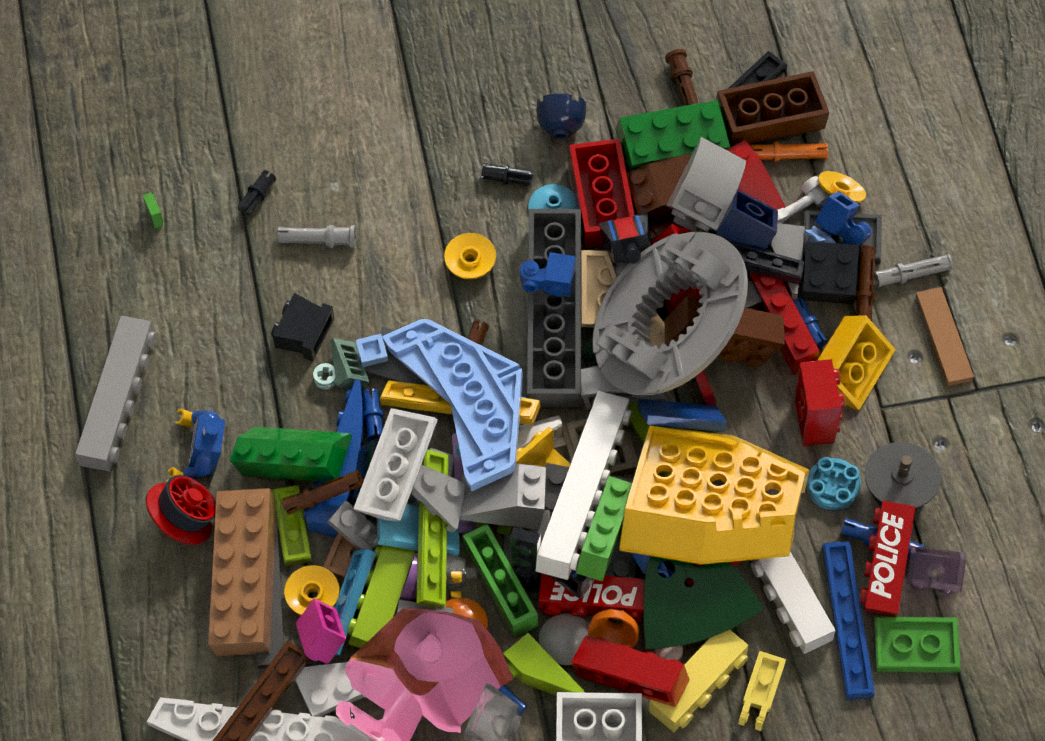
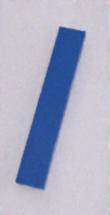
(848, 620)

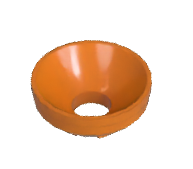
(619, 634)

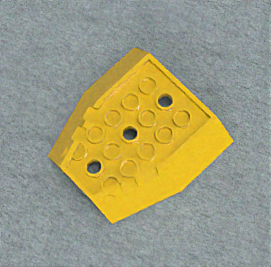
(706, 523)

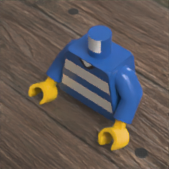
(205, 442)

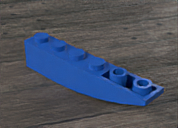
(348, 422)

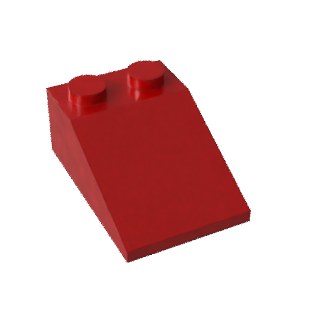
(755, 178)

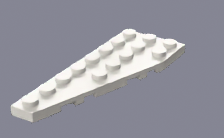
(203, 722)

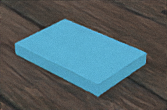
(405, 532)

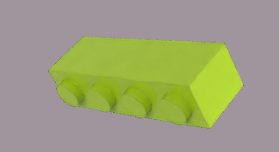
(382, 595)

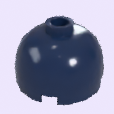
(561, 114)

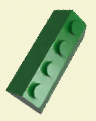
(291, 454)

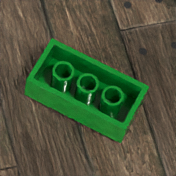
(669, 132)

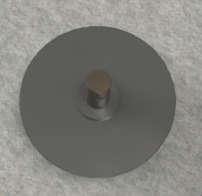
(902, 474)

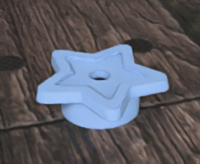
(818, 235)

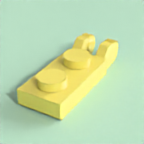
(762, 687)

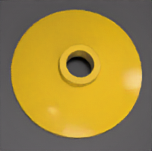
(833, 182)
(466, 247)
(309, 580)

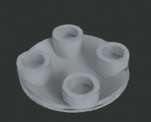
(562, 637)

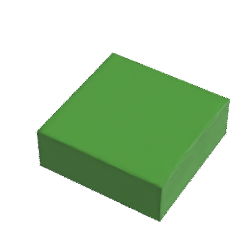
(153, 210)

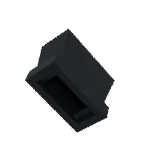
(302, 326)

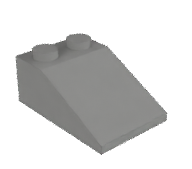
(509, 501)

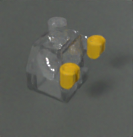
(457, 574)

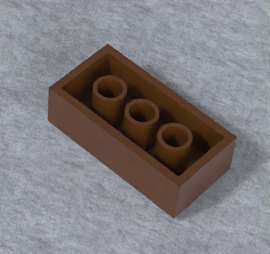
(773, 109)
(753, 341)

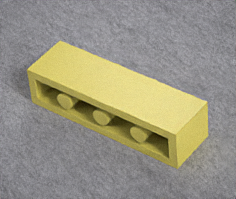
(707, 671)

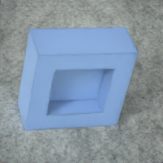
(371, 350)

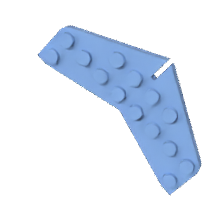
(479, 387)

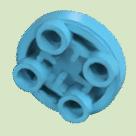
(833, 483)

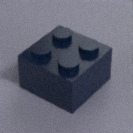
(749, 222)

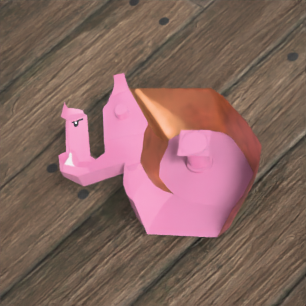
(447, 670)

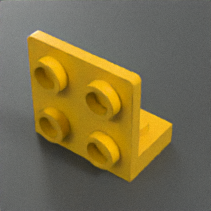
(541, 451)

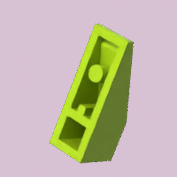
(537, 668)

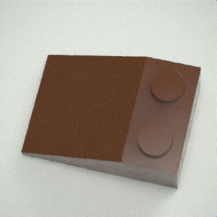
(653, 186)

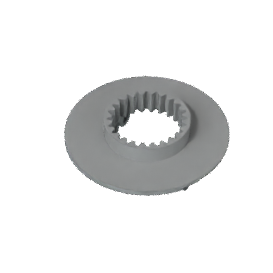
(641, 288)

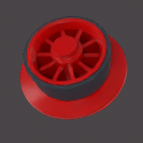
(182, 509)

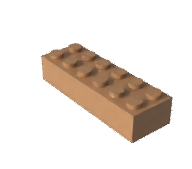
(242, 572)

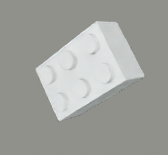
(599, 716)

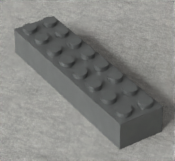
(554, 320)

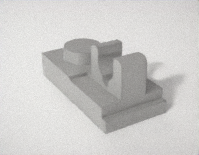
(354, 527)

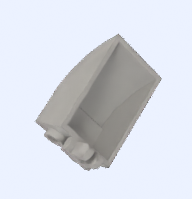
(706, 187)

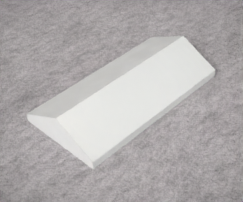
(395, 465)

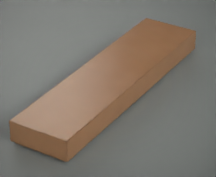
(944, 336)

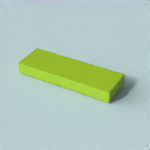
(292, 529)

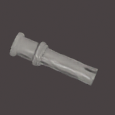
(330, 235)

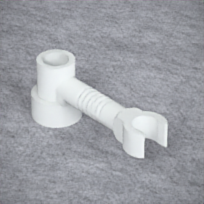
(813, 193)

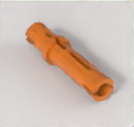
(791, 151)

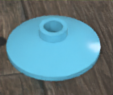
(543, 196)

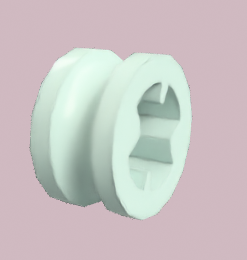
(319, 373)

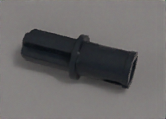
(506, 174)
(256, 193)

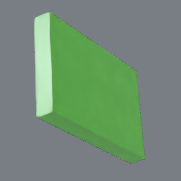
(916, 644)

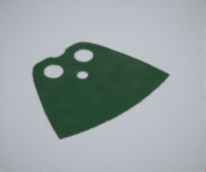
(688, 615)

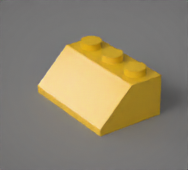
(860, 356)

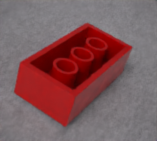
(599, 186)

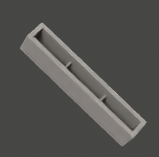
(115, 394)

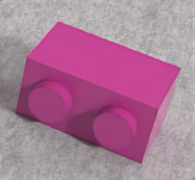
(320, 631)

